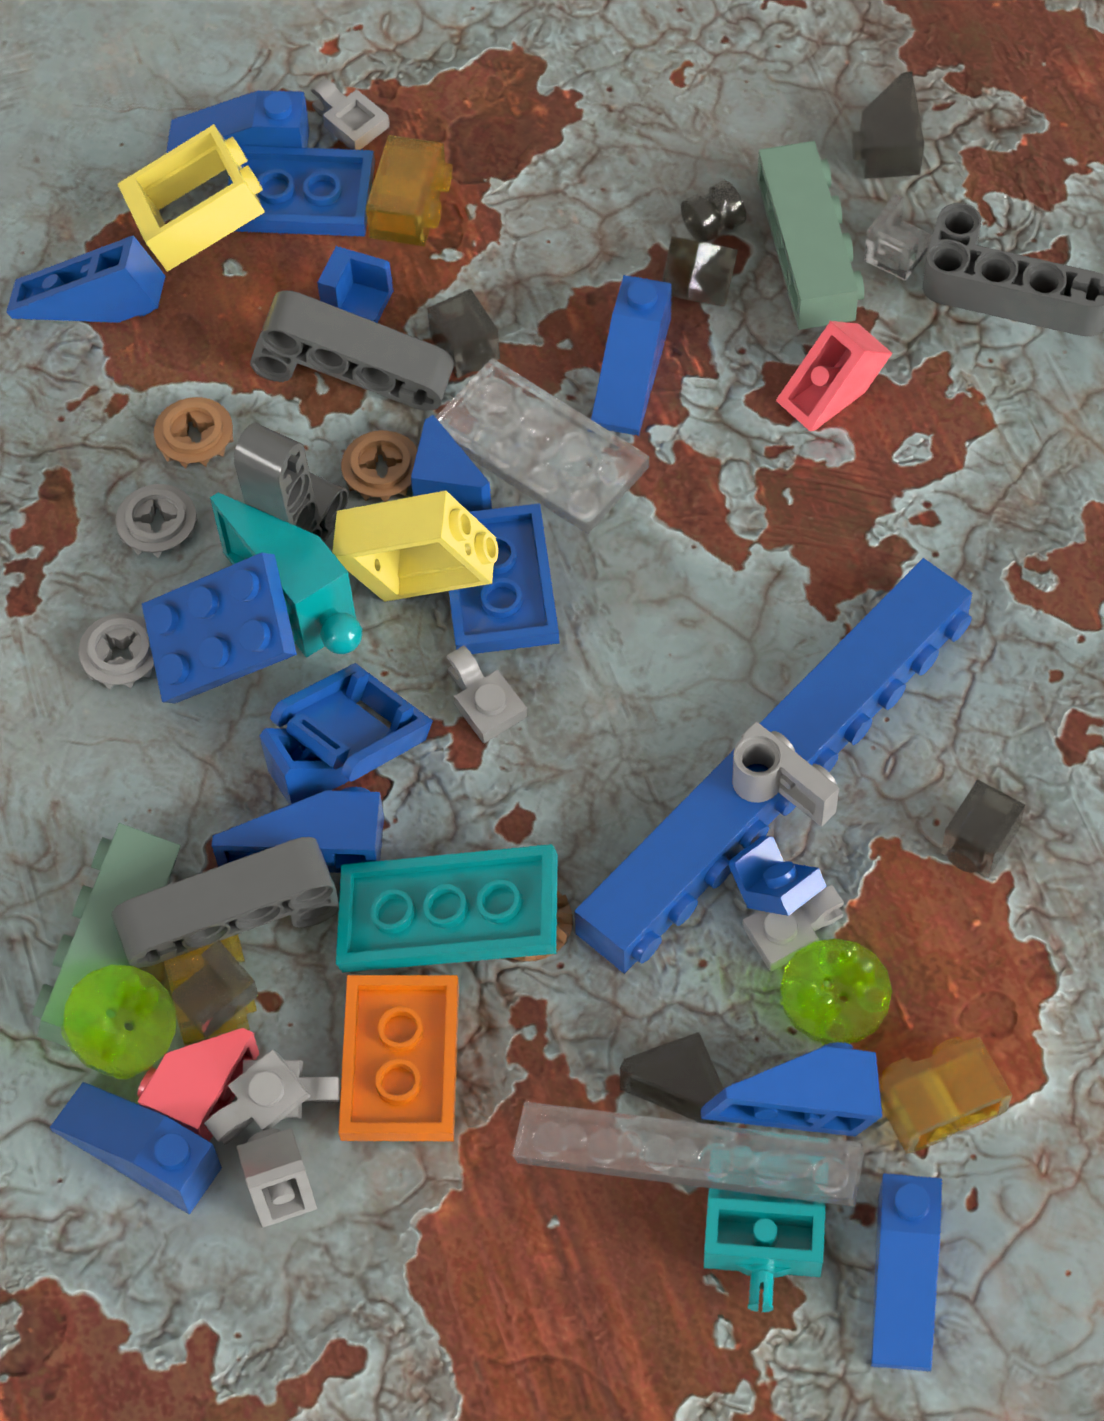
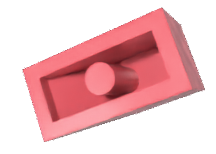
(833, 373)
(195, 1079)

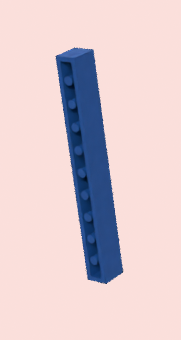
(819, 718)

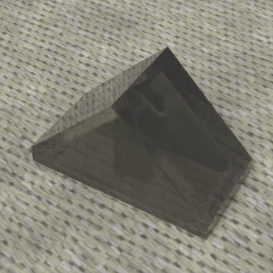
(674, 1077)

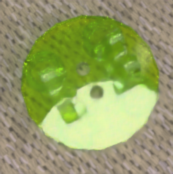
(817, 1008)
(103, 1041)

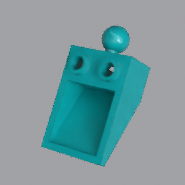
(310, 574)

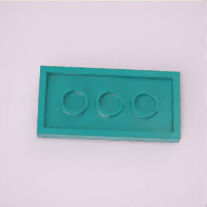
(447, 909)

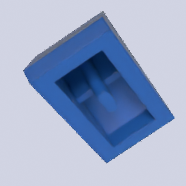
(446, 467)
(296, 768)

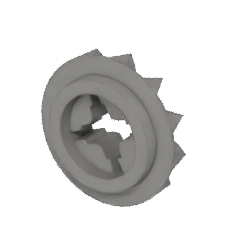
(137, 513)
(119, 631)

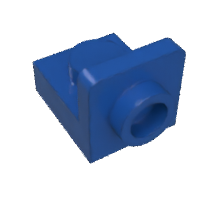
(770, 882)

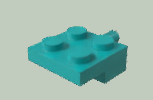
(763, 1239)

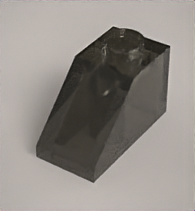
(891, 133)

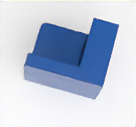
(356, 283)

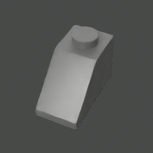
(276, 1176)

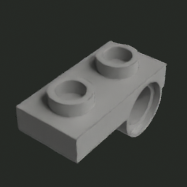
(803, 784)

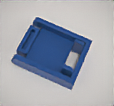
(345, 734)

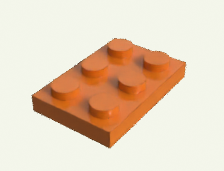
(399, 1058)

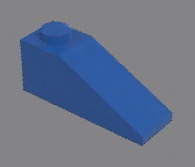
(252, 120)
(92, 287)
(632, 354)
(343, 823)
(818, 1092)
(140, 1145)
(906, 1271)

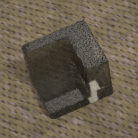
(699, 270)
(215, 990)

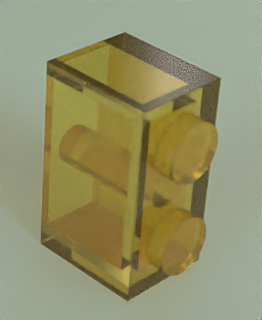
(408, 190)

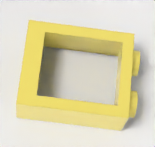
(180, 173)
(415, 546)

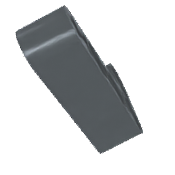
(1008, 283)
(351, 350)
(279, 482)
(228, 901)

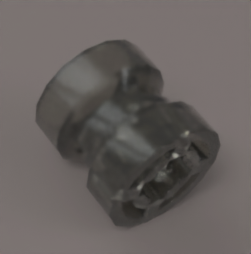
(713, 212)

